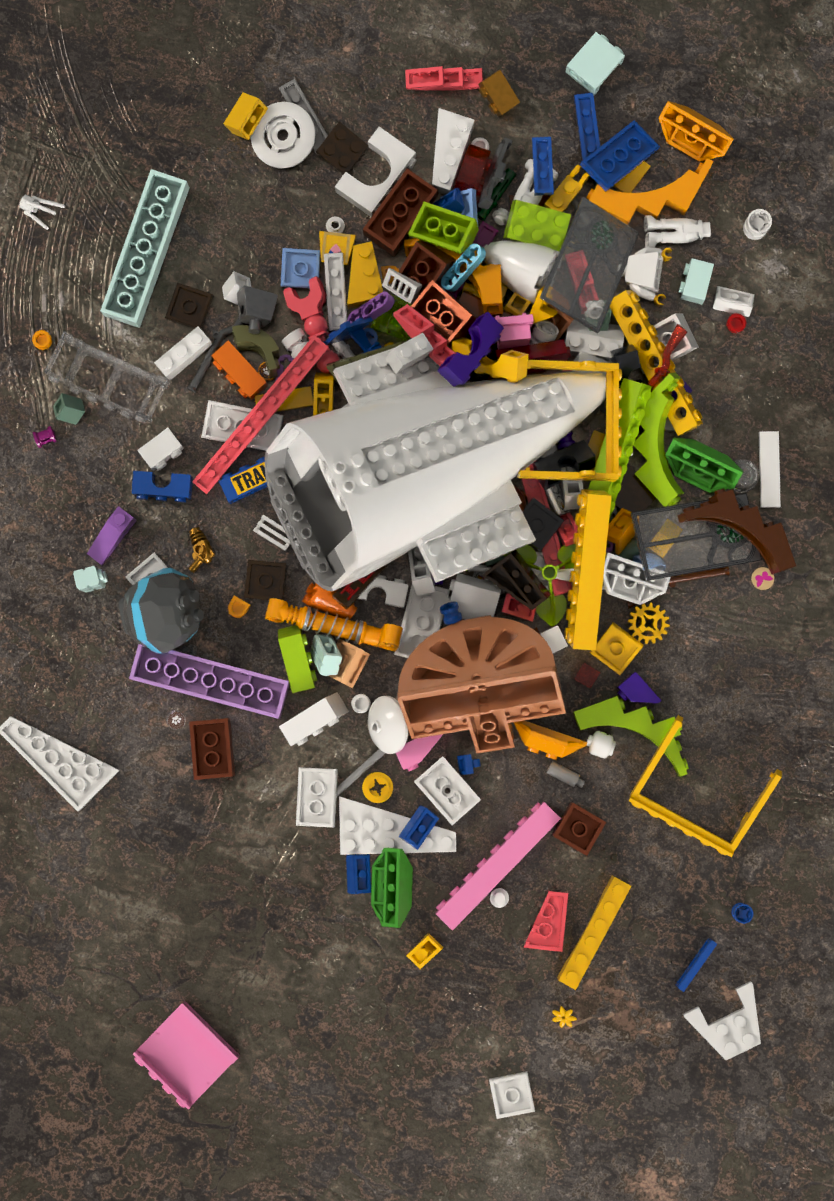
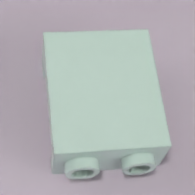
(595, 62)

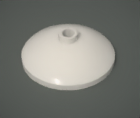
(387, 725)

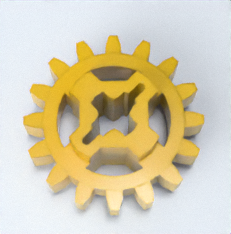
(642, 616)

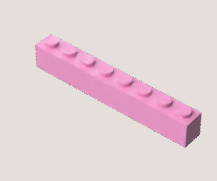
(497, 866)

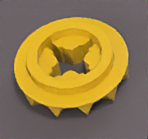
(369, 782)

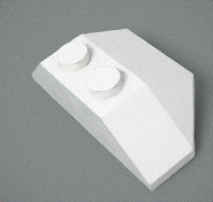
(627, 581)

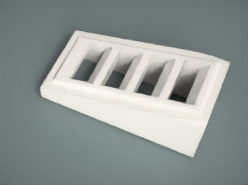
(415, 286)

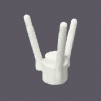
(31, 204)

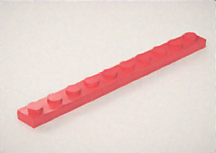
(260, 414)

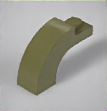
(260, 343)

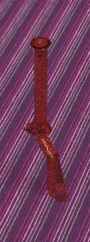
(677, 335)

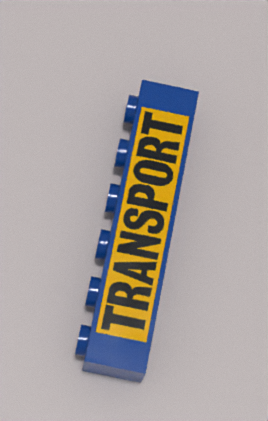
(245, 482)

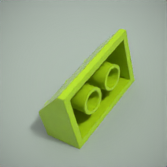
(444, 228)

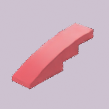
(443, 79)
(415, 324)

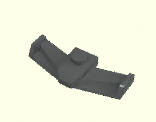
(495, 174)

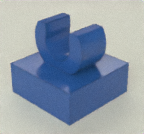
(466, 764)

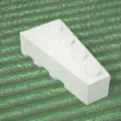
(450, 146)

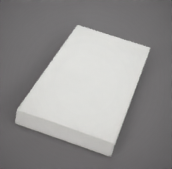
(223, 419)
(421, 619)

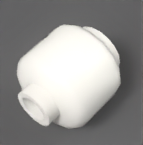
(601, 744)

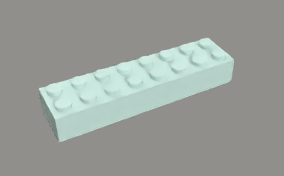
(145, 248)

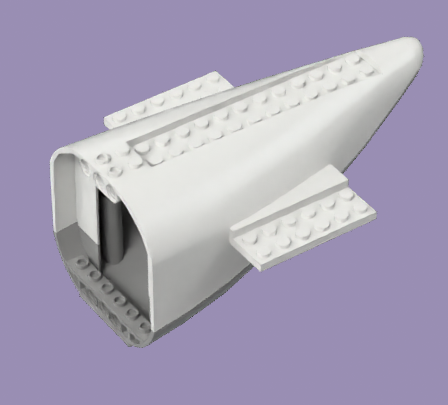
(417, 467)

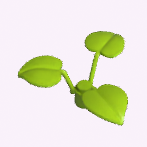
(553, 607)

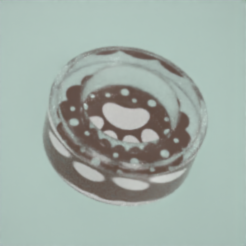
(176, 720)

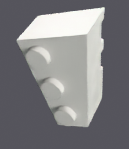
(314, 719)

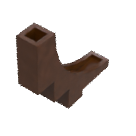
(767, 537)

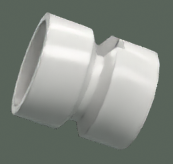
(757, 224)
(543, 332)
(295, 341)

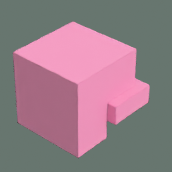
(515, 331)

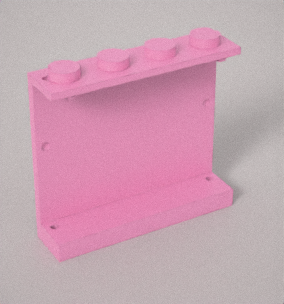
(185, 1055)

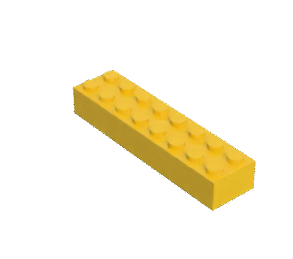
(588, 569)

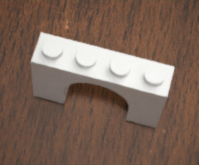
(370, 197)

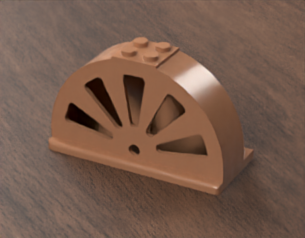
(479, 680)

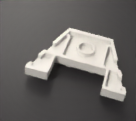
(733, 1032)

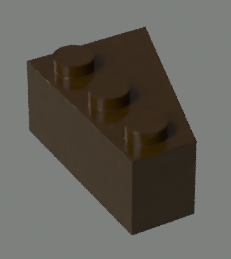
(518, 580)

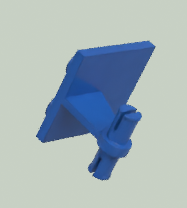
(353, 330)

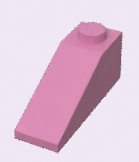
(415, 751)

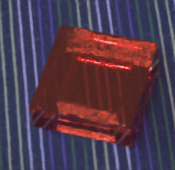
(587, 675)

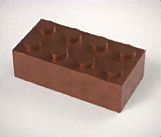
(398, 212)

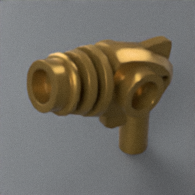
(202, 550)

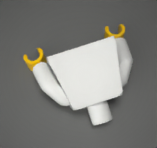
(644, 272)

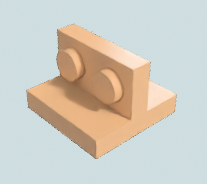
(351, 664)

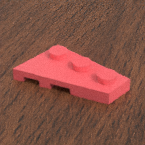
(549, 925)

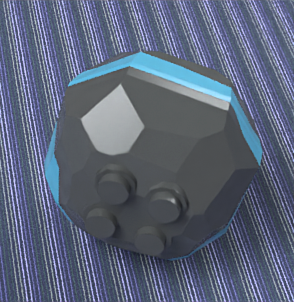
(161, 610)

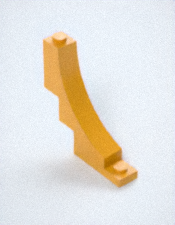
(676, 196)

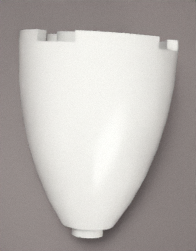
(523, 265)

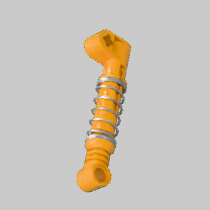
(386, 637)

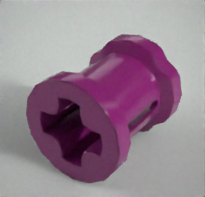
(44, 437)

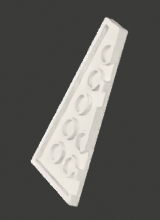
(66, 768)
(372, 829)

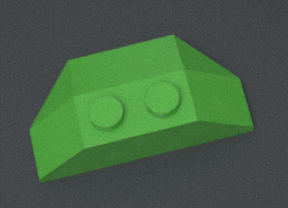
(702, 465)
(391, 887)

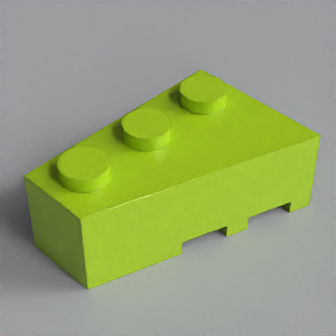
(296, 658)

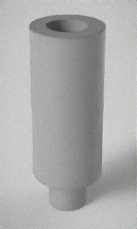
(565, 775)

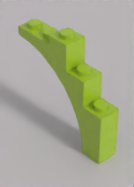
(611, 714)

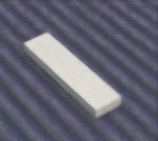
(335, 290)
(769, 469)

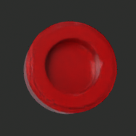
(736, 323)

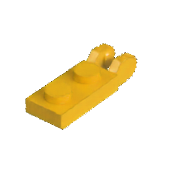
(566, 191)

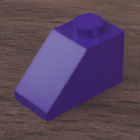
(636, 690)

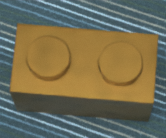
(498, 93)

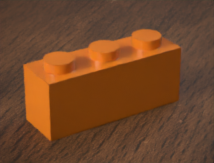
(238, 371)

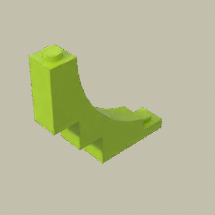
(656, 472)

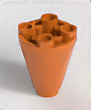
(322, 600)

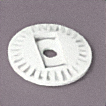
(293, 149)

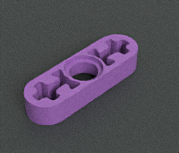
(380, 304)

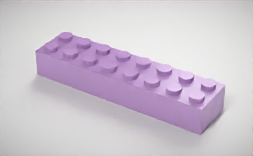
(211, 681)

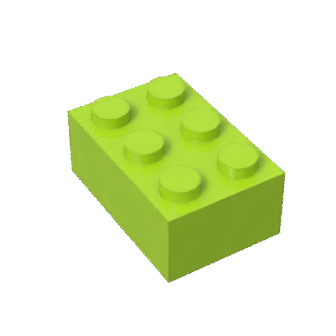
(536, 225)

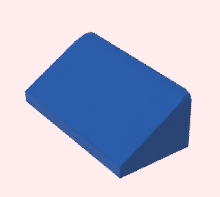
(451, 201)
(419, 827)
(358, 873)

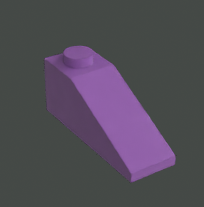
(111, 535)

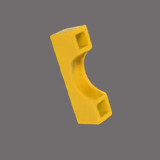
(510, 365)

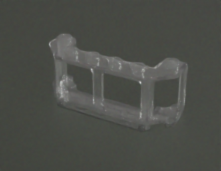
(119, 366)

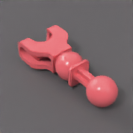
(311, 312)

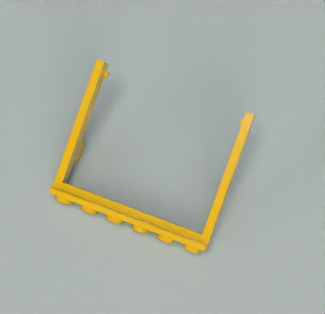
(613, 414)
(688, 827)

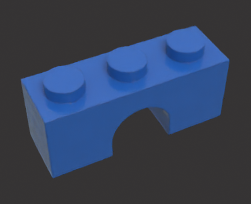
(179, 487)

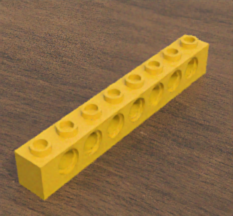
(628, 324)

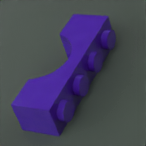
(483, 333)

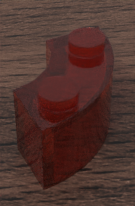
(473, 169)

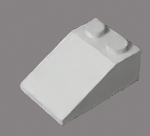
(665, 329)

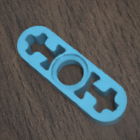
(455, 268)

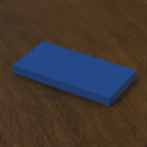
(619, 155)

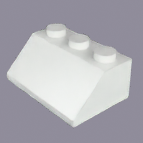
(597, 344)

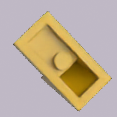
(541, 310)
(424, 951)

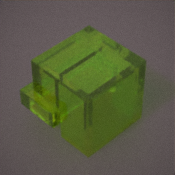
(388, 324)

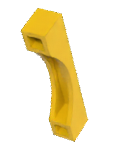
(594, 933)

